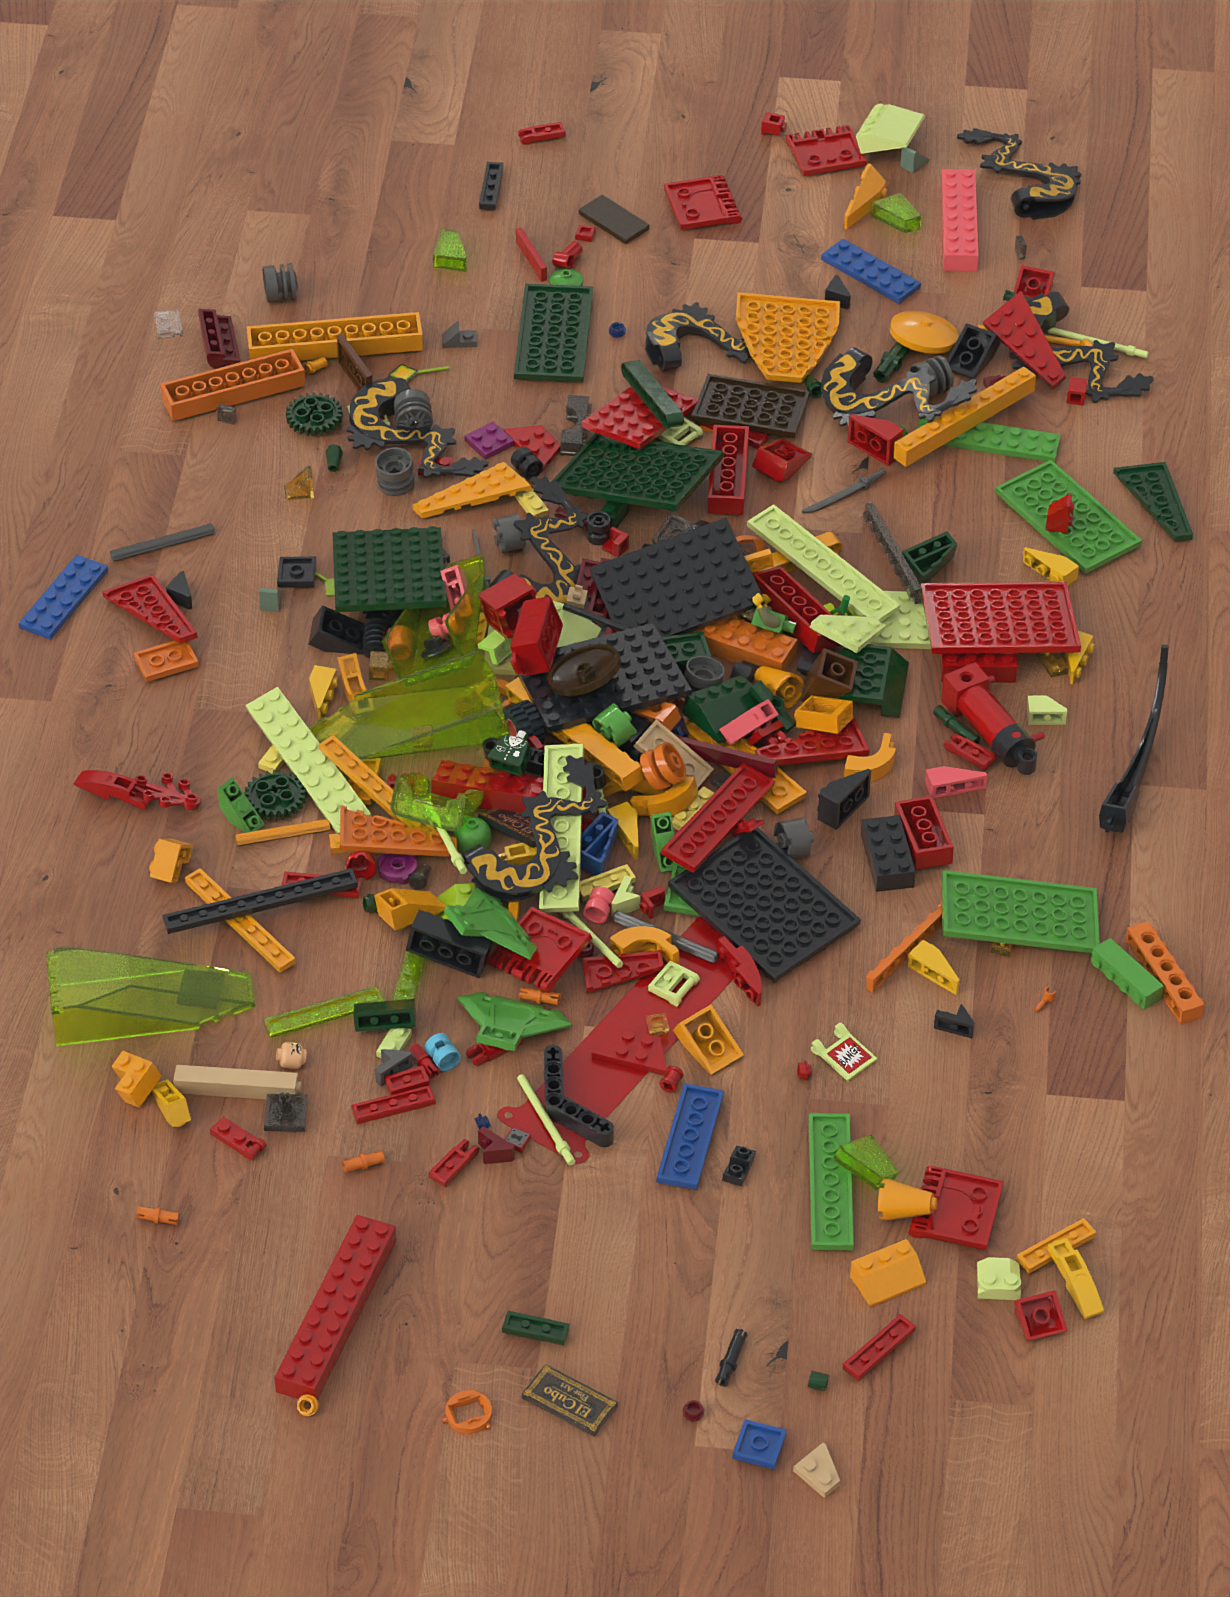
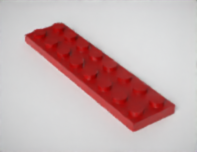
(717, 817)

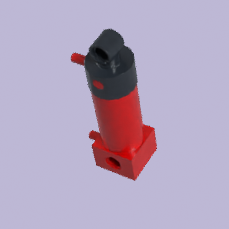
(967, 694)

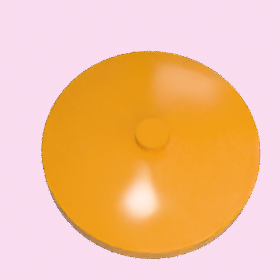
(923, 332)

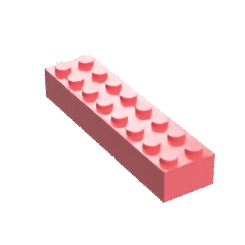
(959, 220)

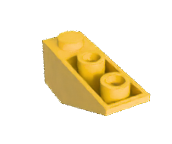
(1051, 566)
(1078, 659)
(322, 686)

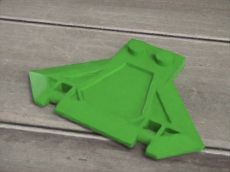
(487, 918)
(509, 1020)

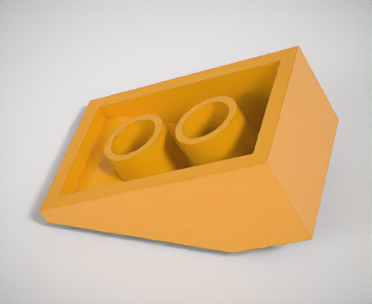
(708, 1040)

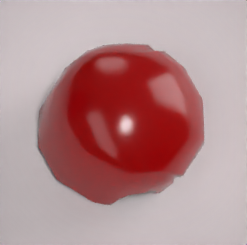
(362, 864)

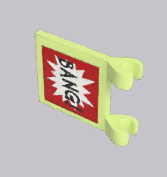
(846, 1055)

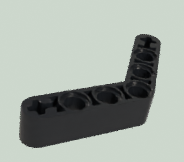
(567, 1111)

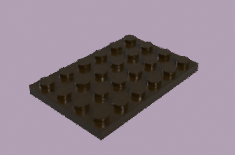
(752, 404)

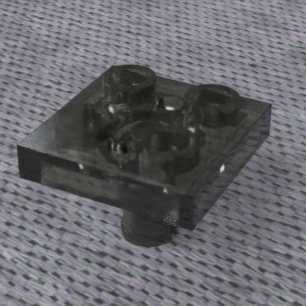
(287, 1108)

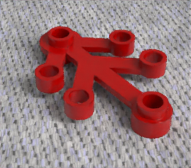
(188, 799)

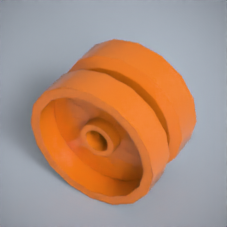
(663, 766)

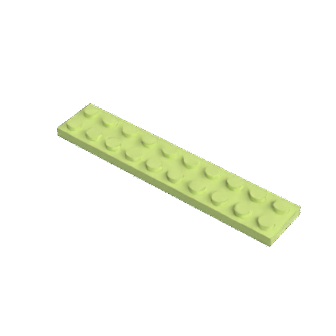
(822, 564)
(302, 755)
(566, 828)

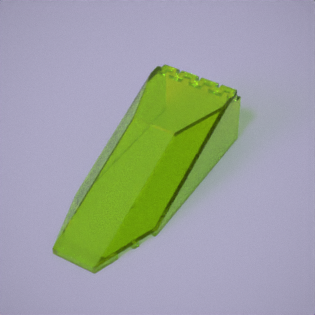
(411, 629)
(453, 697)
(131, 995)

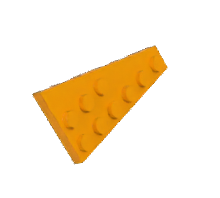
(474, 490)

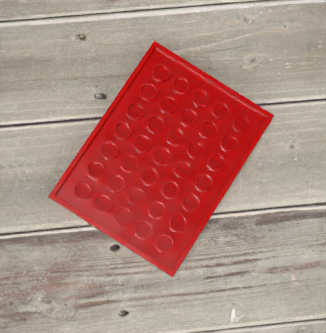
(1000, 618)

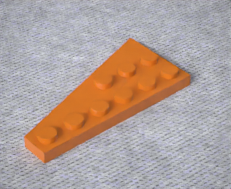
(387, 836)

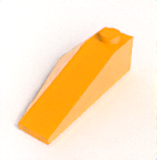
(870, 190)

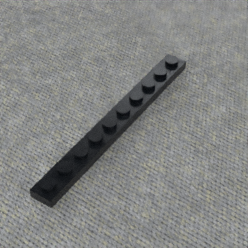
(259, 901)

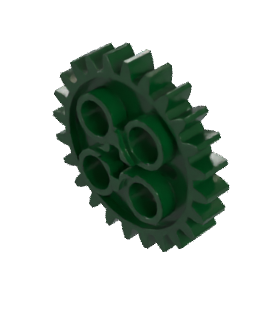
(314, 414)
(276, 795)

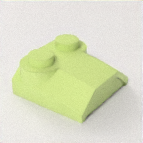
(998, 1279)

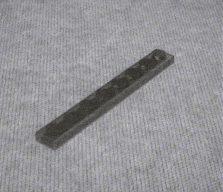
(893, 553)

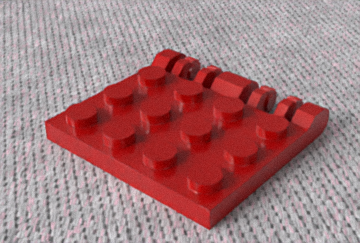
(826, 150)
(702, 202)
(557, 948)
(963, 1209)

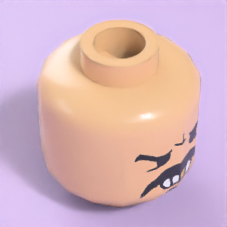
(291, 1055)

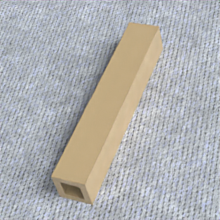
(234, 1082)

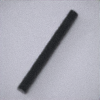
(593, 617)

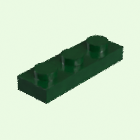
(535, 1328)

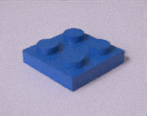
(759, 1444)

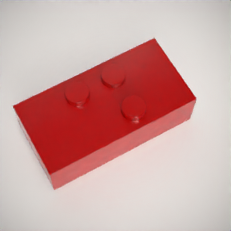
(925, 832)

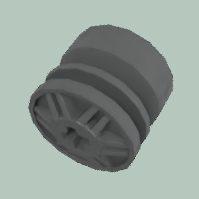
(279, 282)
(937, 367)
(413, 409)
(394, 471)
(703, 672)

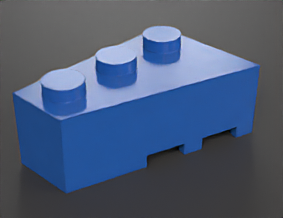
(598, 843)

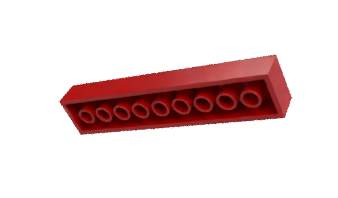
(335, 1308)

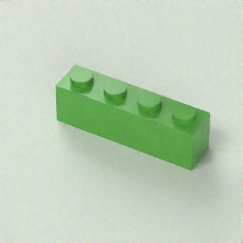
(1127, 973)

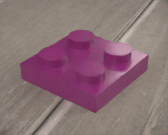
(489, 440)

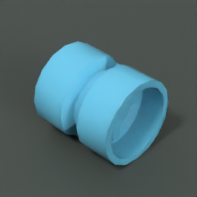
(442, 1051)

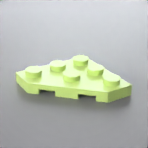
(849, 631)

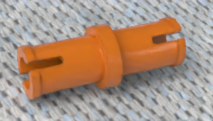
(540, 996)
(363, 1161)
(157, 1215)

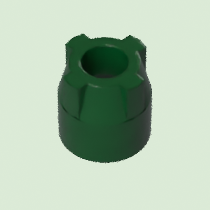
(818, 1380)

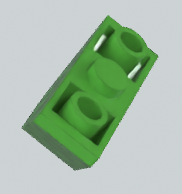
(238, 808)
(661, 834)

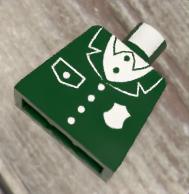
(511, 754)

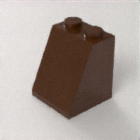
(829, 676)

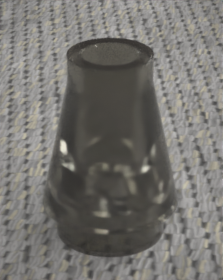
(419, 878)

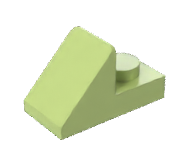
(625, 899)

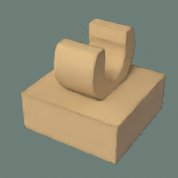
(577, 596)

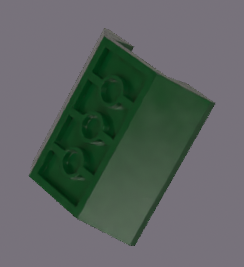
(878, 678)

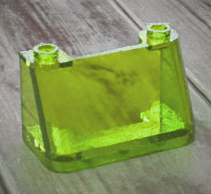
(415, 802)

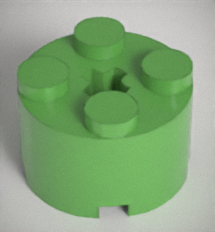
(614, 725)

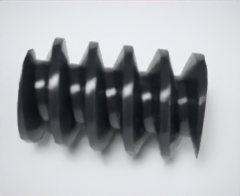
(373, 634)

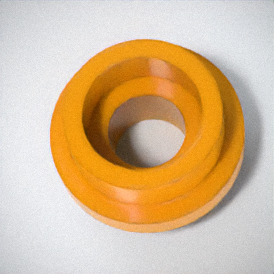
(301, 1405)

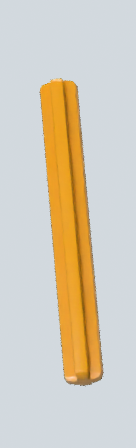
(283, 832)

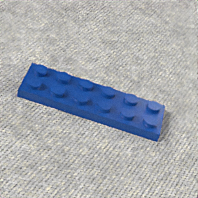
(871, 271)
(63, 597)
(690, 1136)

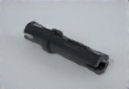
(728, 1364)

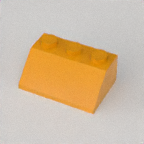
(887, 1273)

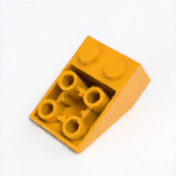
(401, 906)

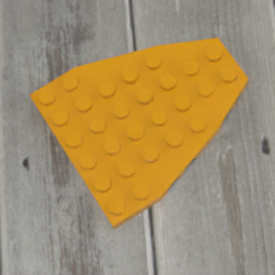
(786, 333)

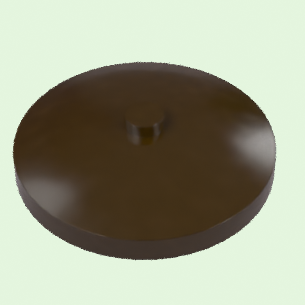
(584, 670)

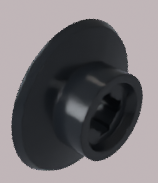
(434, 646)

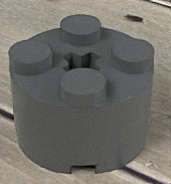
(507, 534)
(794, 837)

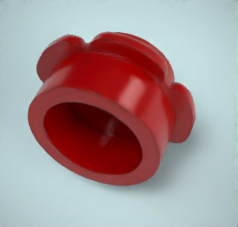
(804, 1070)

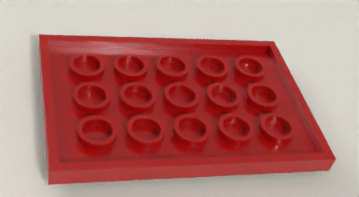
(630, 420)

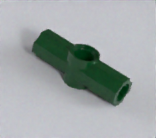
(890, 362)
(762, 693)

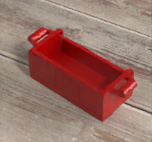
(536, 637)

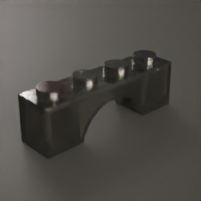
(573, 438)

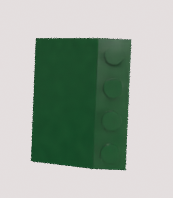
(719, 705)

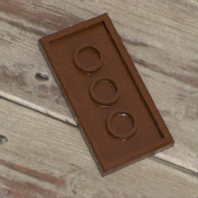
(352, 363)

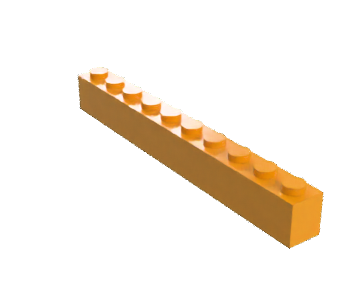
(964, 416)
(597, 748)

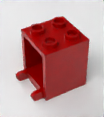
(504, 603)

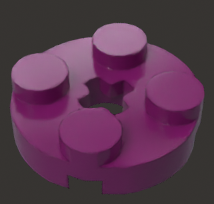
(393, 874)

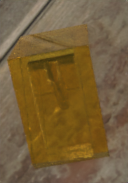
(300, 486)

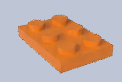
(165, 660)

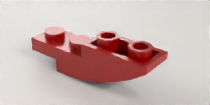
(111, 784)
(745, 969)

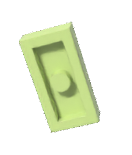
(395, 1040)

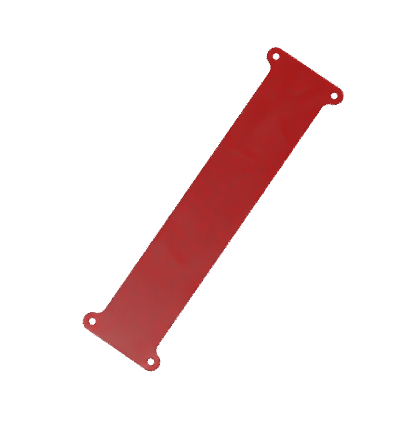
(604, 1084)

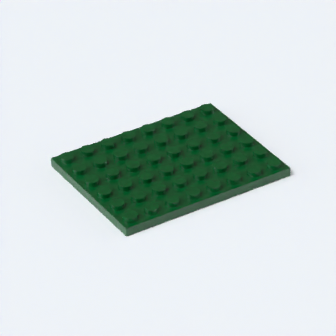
(651, 476)
(388, 569)

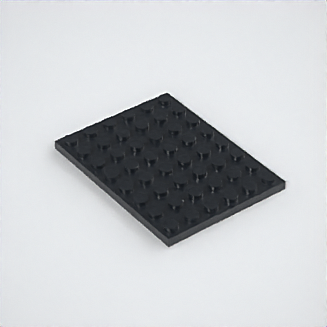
(679, 582)
(644, 679)
(765, 903)

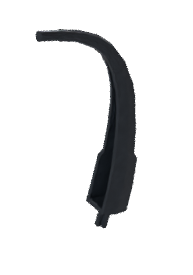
(1124, 794)

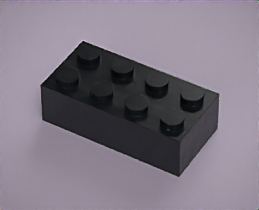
(888, 853)
(442, 943)

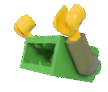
(770, 619)

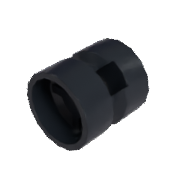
(526, 462)
(598, 527)

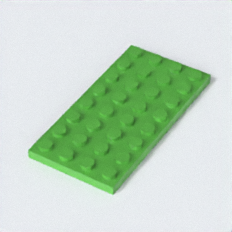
(1095, 532)
(1019, 911)

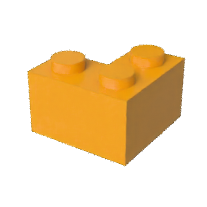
(169, 859)
(136, 1076)

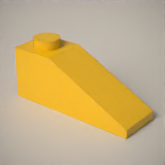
(627, 826)
(932, 964)
(171, 1103)

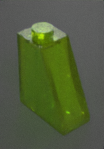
(897, 213)
(449, 252)
(866, 1161)

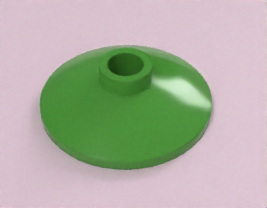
(566, 277)

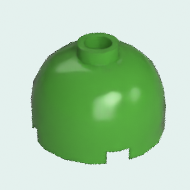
(472, 833)

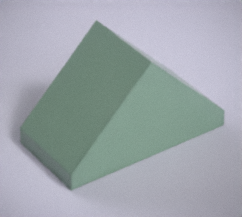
(912, 160)
(270, 599)

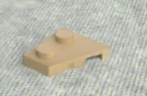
(818, 1471)

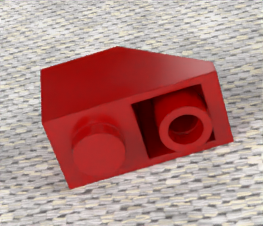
(1059, 514)

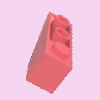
(749, 721)

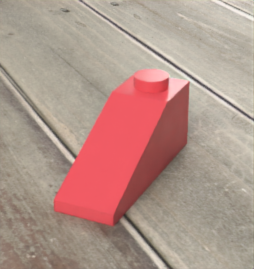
(455, 584)
(951, 781)

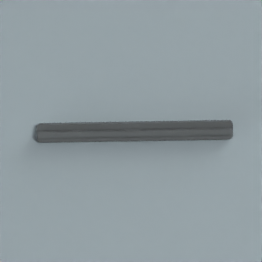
(161, 542)
(679, 942)

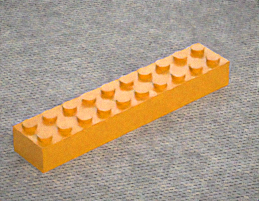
(319, 338)

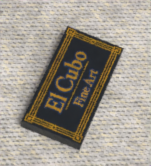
(510, 824)

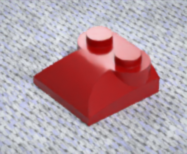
(1034, 281)
(1040, 1315)

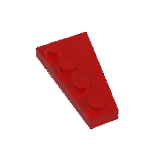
(602, 973)

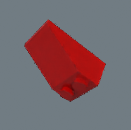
(874, 437)
(780, 459)

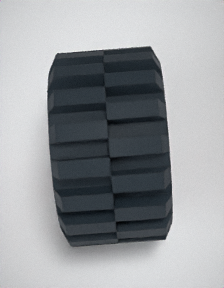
(524, 717)

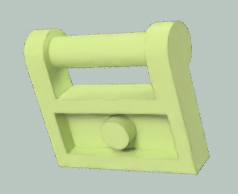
(674, 433)
(669, 979)

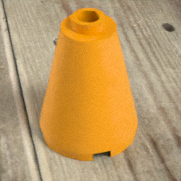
(781, 683)
(904, 1201)

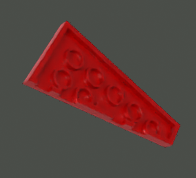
(1024, 337)
(152, 604)
(818, 746)

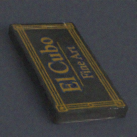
(569, 1400)

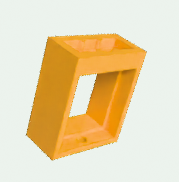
(824, 714)

